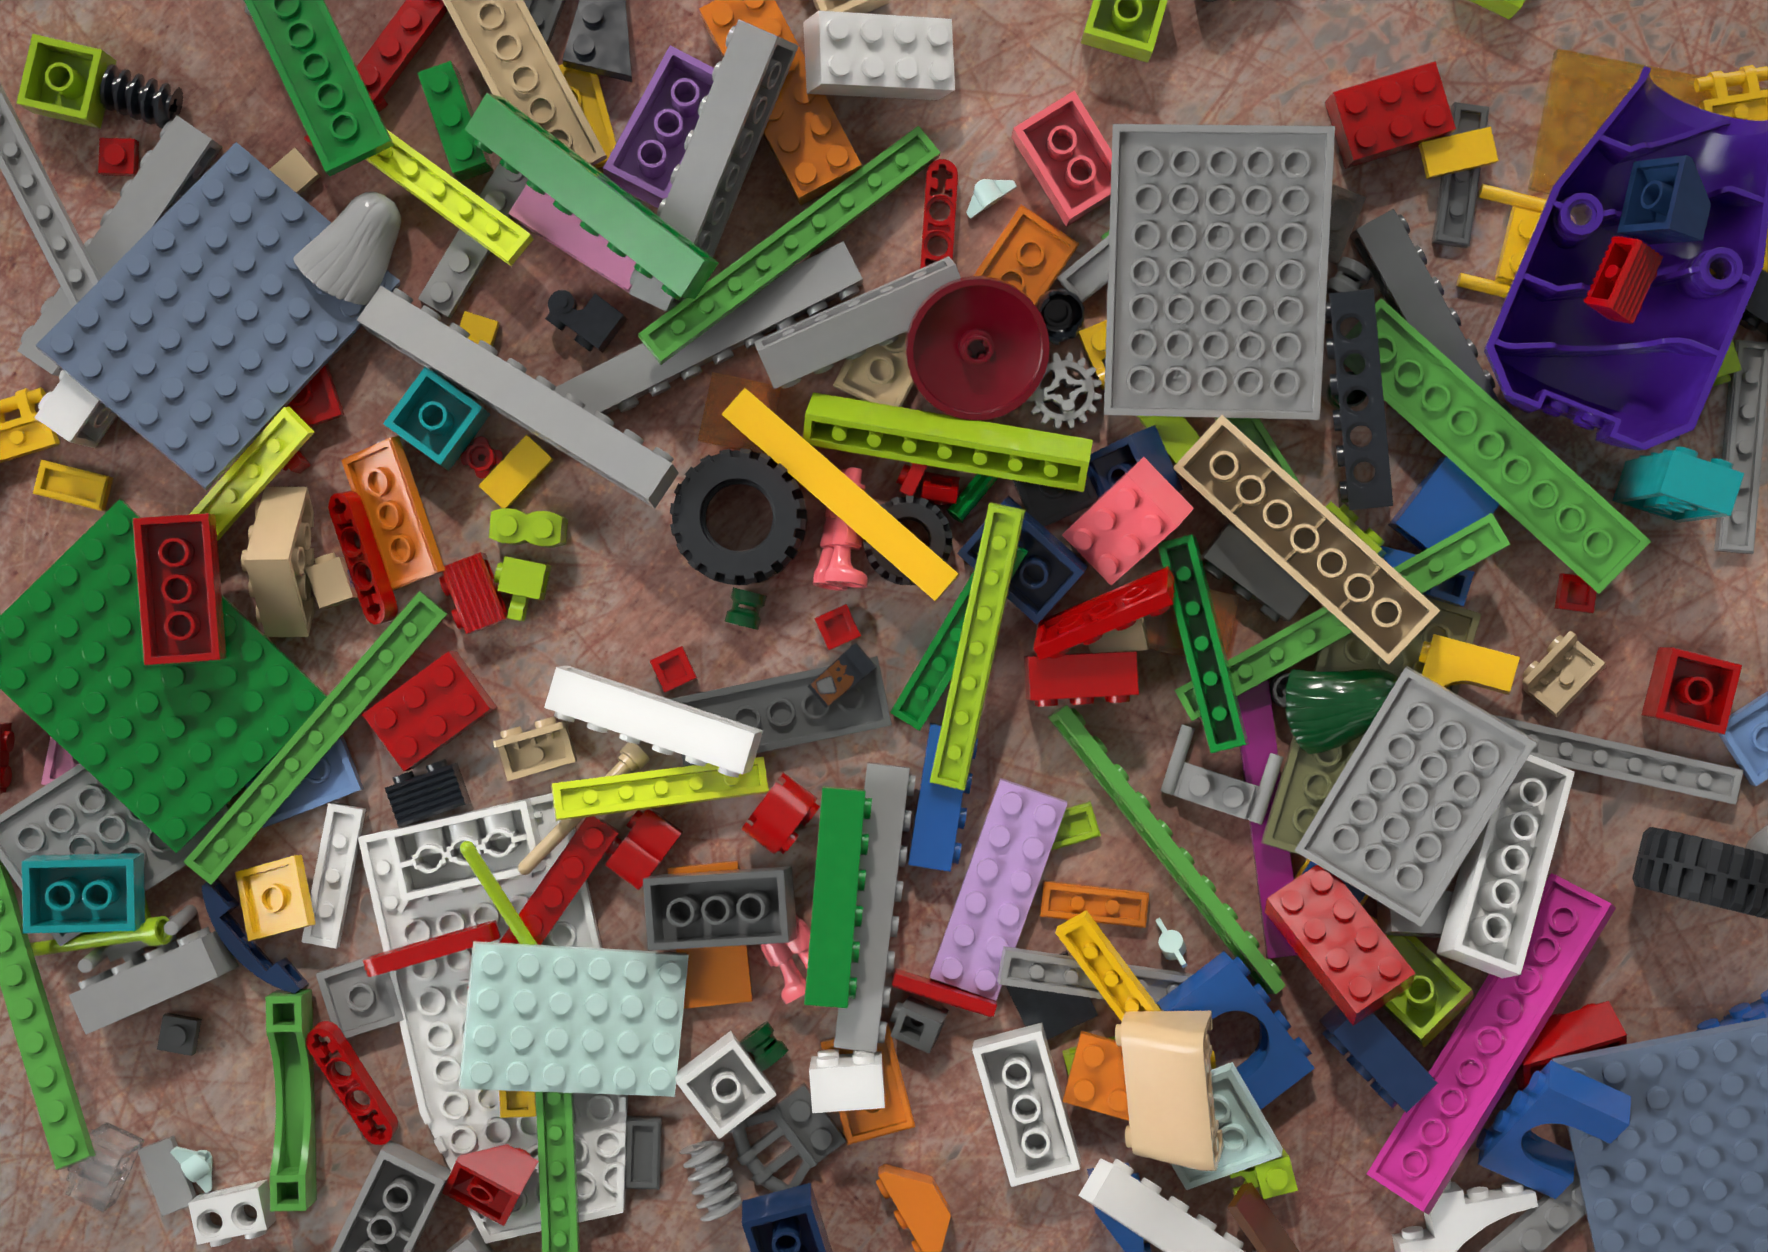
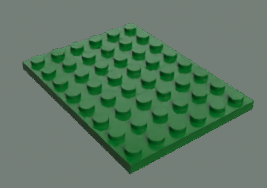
(158, 735)

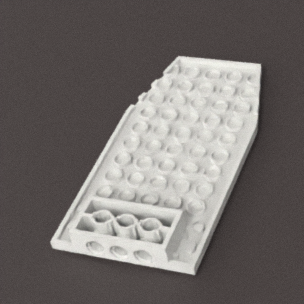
(428, 890)

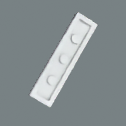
(334, 874)

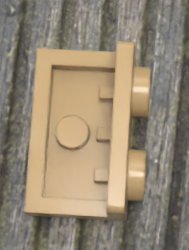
(1561, 673)
(536, 749)

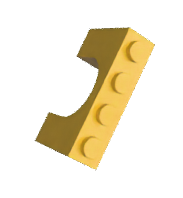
(1458, 662)

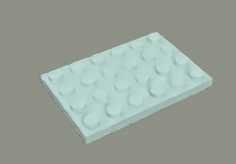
(573, 1019)

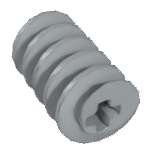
(712, 1178)

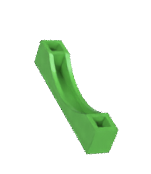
(294, 1151)

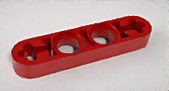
(931, 227)
(367, 555)
(430, 948)
(357, 1081)

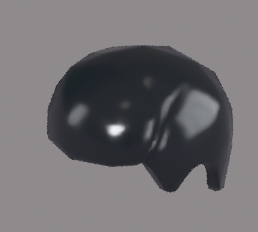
(1061, 313)

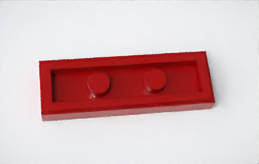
(943, 993)

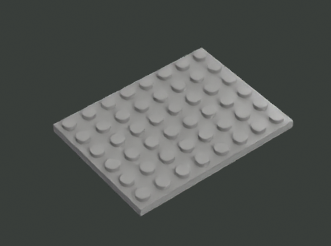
(1218, 270)

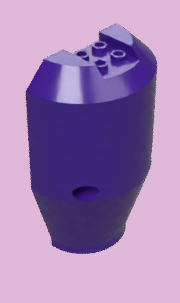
(1651, 375)

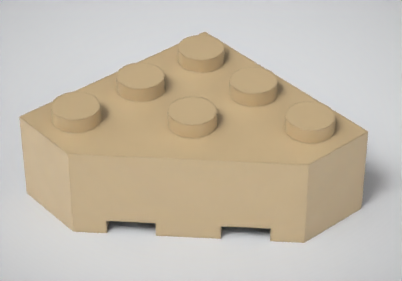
(279, 559)

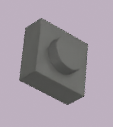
(179, 1034)

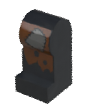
(841, 675)

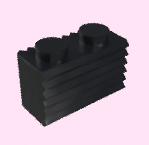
(427, 794)

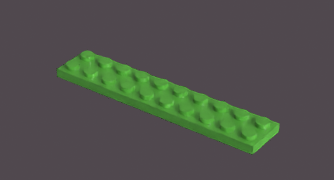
(1500, 453)

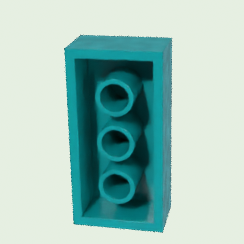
(1679, 485)

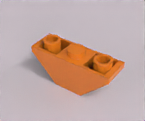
(918, 1205)

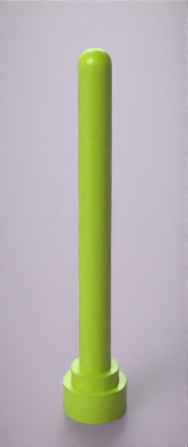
(496, 893)
(150, 933)

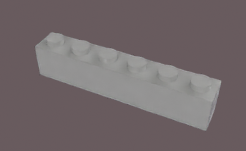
(850, 326)

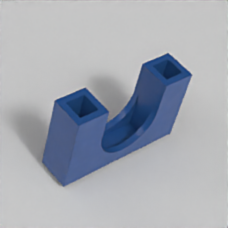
(1224, 988)
(1551, 1097)

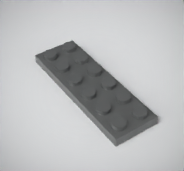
(792, 713)

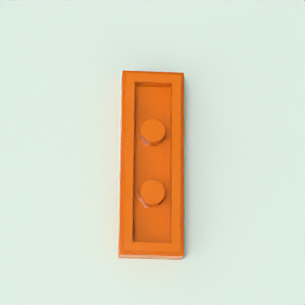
(1103, 903)

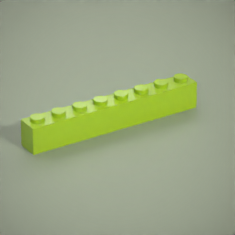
(947, 442)

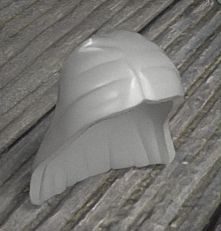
(354, 249)

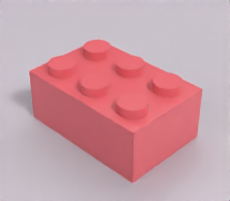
(1067, 157)
(1128, 521)

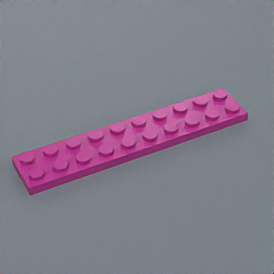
(1490, 1047)

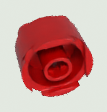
(781, 814)

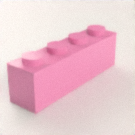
(564, 231)

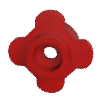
(471, 457)

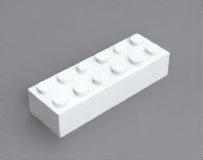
(1507, 873)

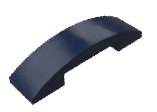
(219, 905)

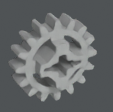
(1066, 407)

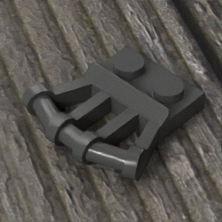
(809, 1133)

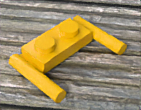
(1520, 228)

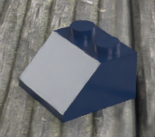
(1665, 202)
(1116, 459)

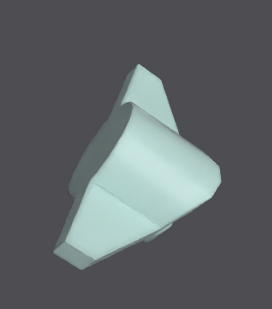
(987, 193)
(1171, 944)
(195, 1166)

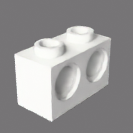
(230, 1206)

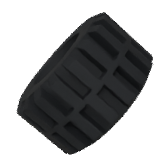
(925, 514)

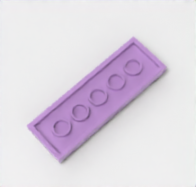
(998, 887)

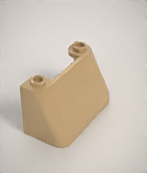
(1170, 1087)

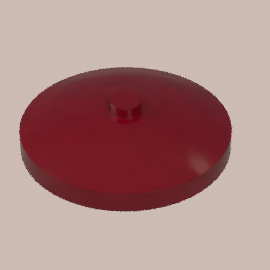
(977, 348)

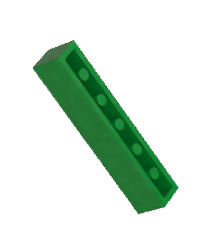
(1203, 645)
(836, 897)

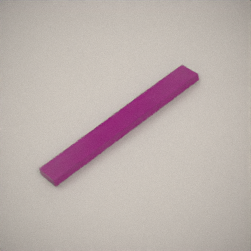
(1271, 863)

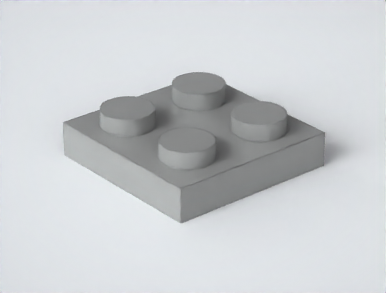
(358, 1001)

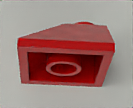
(491, 1180)

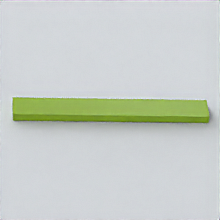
(977, 645)

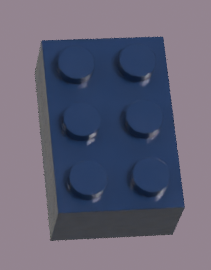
(1043, 574)
(1379, 1056)
(785, 1222)

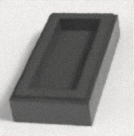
(643, 1152)

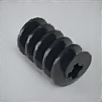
(139, 100)

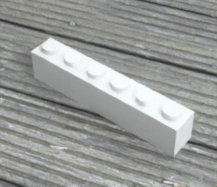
(653, 720)
(1149, 1214)

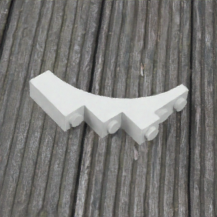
(1462, 1215)

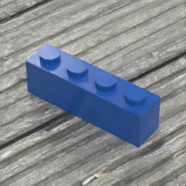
(937, 815)

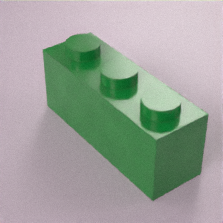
(451, 115)

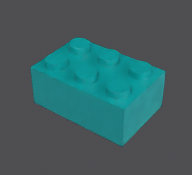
(83, 893)

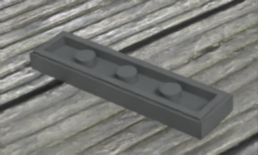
(1459, 189)

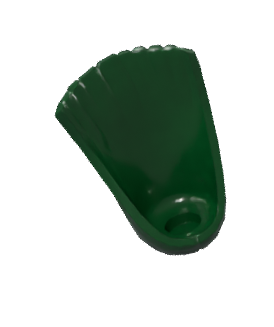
(1334, 705)

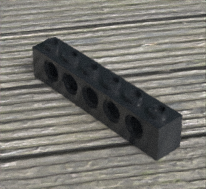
(1378, 490)

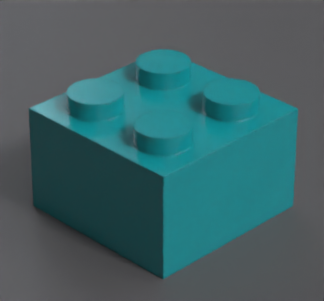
(436, 418)

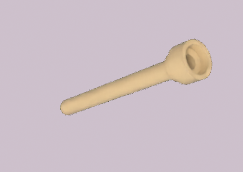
(631, 758)

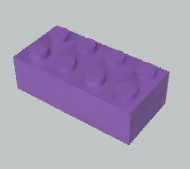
(659, 126)

